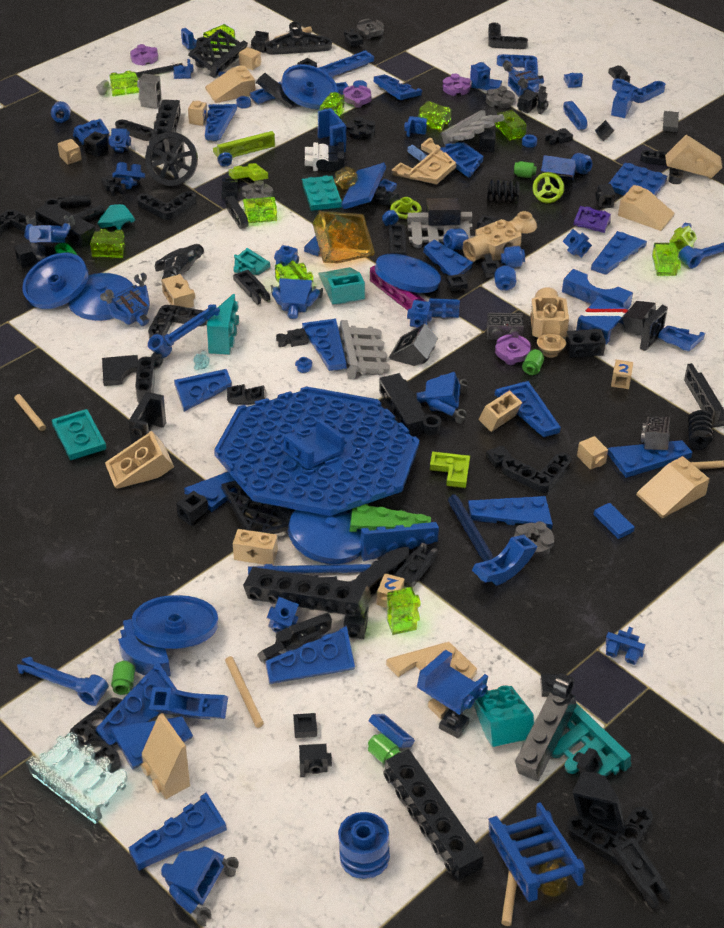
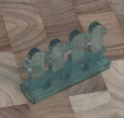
(75, 793)

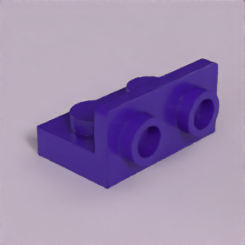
(592, 219)

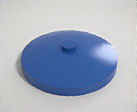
(307, 85)
(407, 273)
(55, 280)
(88, 302)
(325, 537)
(174, 621)

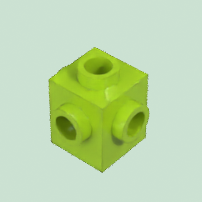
(683, 237)

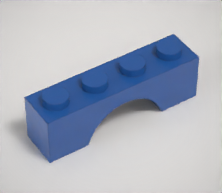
(578, 286)

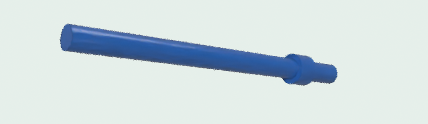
(303, 569)

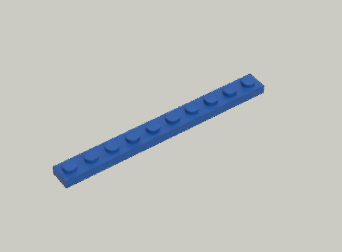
(332, 69)

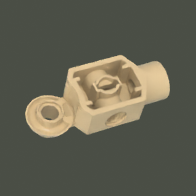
(498, 236)
(549, 321)

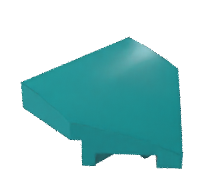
(115, 216)
(250, 261)

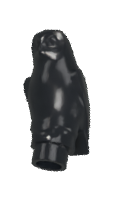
(179, 260)

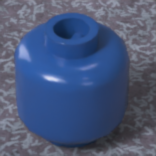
(56, 112)
(583, 163)
(454, 238)
(513, 256)
(504, 277)

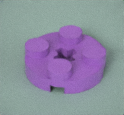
(144, 54)
(456, 84)
(357, 96)
(512, 349)

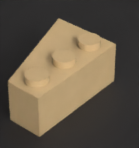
(693, 158)

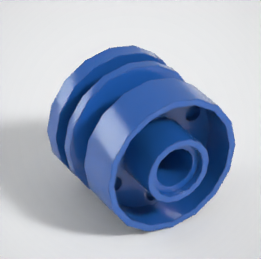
(364, 845)

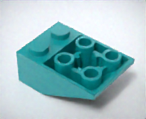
(343, 285)
(223, 327)
(504, 716)

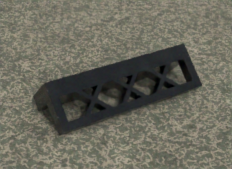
(704, 395)

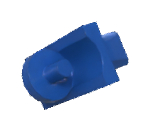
(128, 177)
(445, 308)
(626, 642)

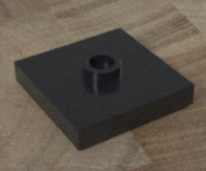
(653, 326)

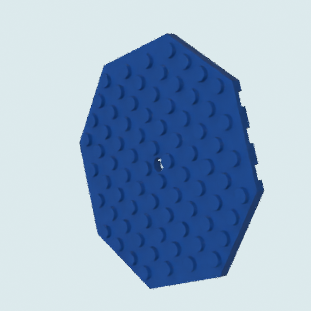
(370, 468)

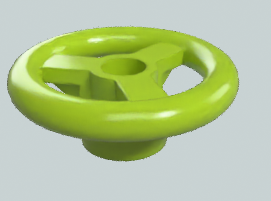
(559, 192)
(405, 206)

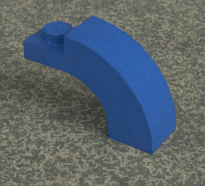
(508, 562)
(140, 655)
(188, 704)

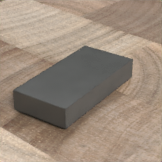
(670, 121)

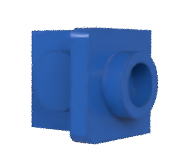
(188, 38)
(183, 72)
(573, 80)
(416, 125)

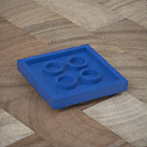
(633, 175)

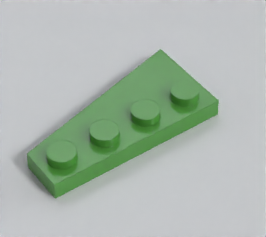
(373, 517)

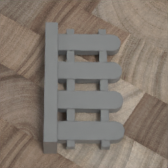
(470, 126)
(419, 221)
(365, 350)

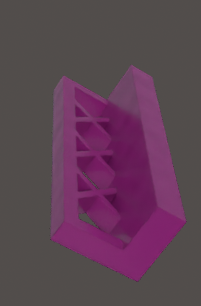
(402, 297)

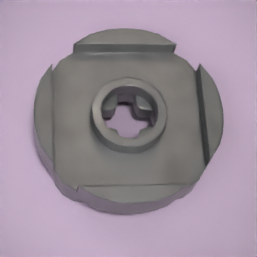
(370, 28)
(500, 97)
(257, 190)
(538, 531)

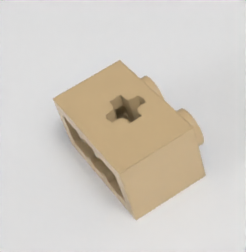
(178, 291)
(500, 411)
(255, 547)

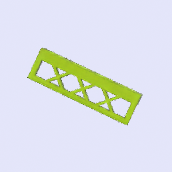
(247, 144)

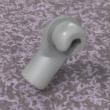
(102, 87)

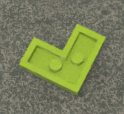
(252, 171)
(454, 464)

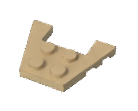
(430, 169)
(421, 658)

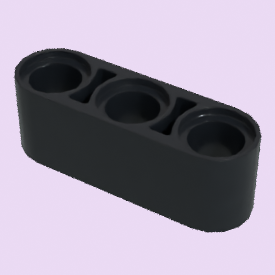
(144, 377)

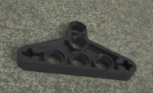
(304, 40)

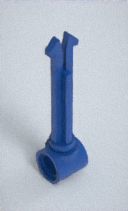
(693, 256)
(163, 344)
(89, 689)

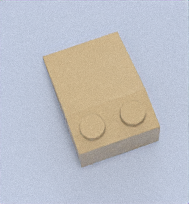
(231, 85)
(644, 208)
(139, 462)
(674, 487)
(166, 759)

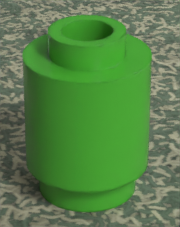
(525, 169)
(533, 362)
(123, 677)
(382, 747)

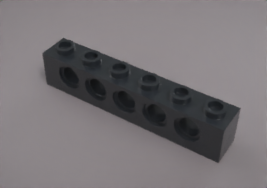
(166, 121)
(308, 591)
(460, 863)

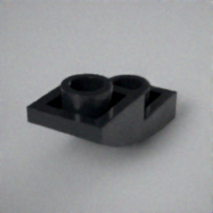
(542, 103)
(385, 197)
(240, 395)

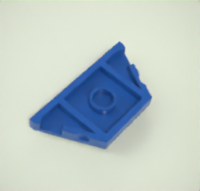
(466, 158)

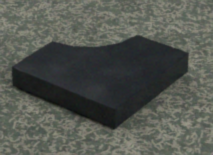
(117, 368)

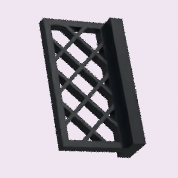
(225, 59)
(279, 514)

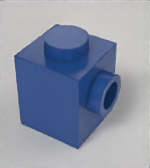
(480, 74)

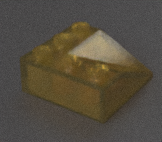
(342, 236)

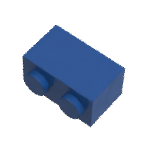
(622, 101)

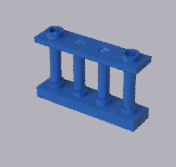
(520, 865)

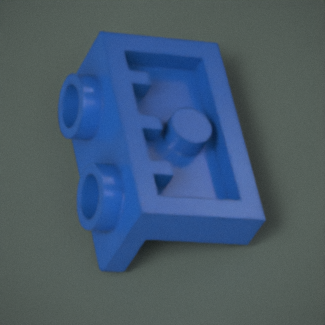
(83, 131)

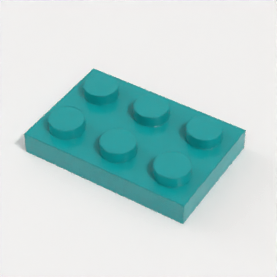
(321, 193)
(78, 434)

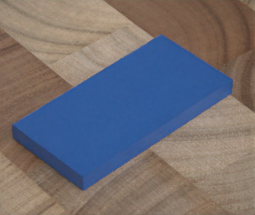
(365, 186)

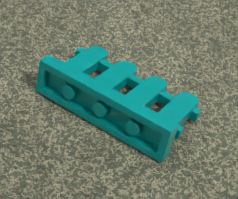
(600, 741)

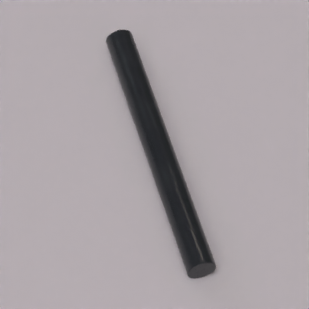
(157, 70)

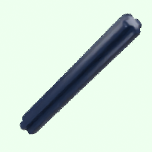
(470, 528)

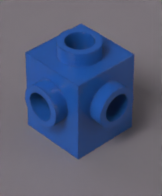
(119, 139)
(577, 243)
(286, 255)
(419, 313)
(282, 615)

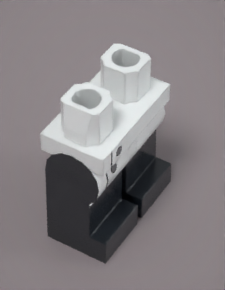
(325, 157)

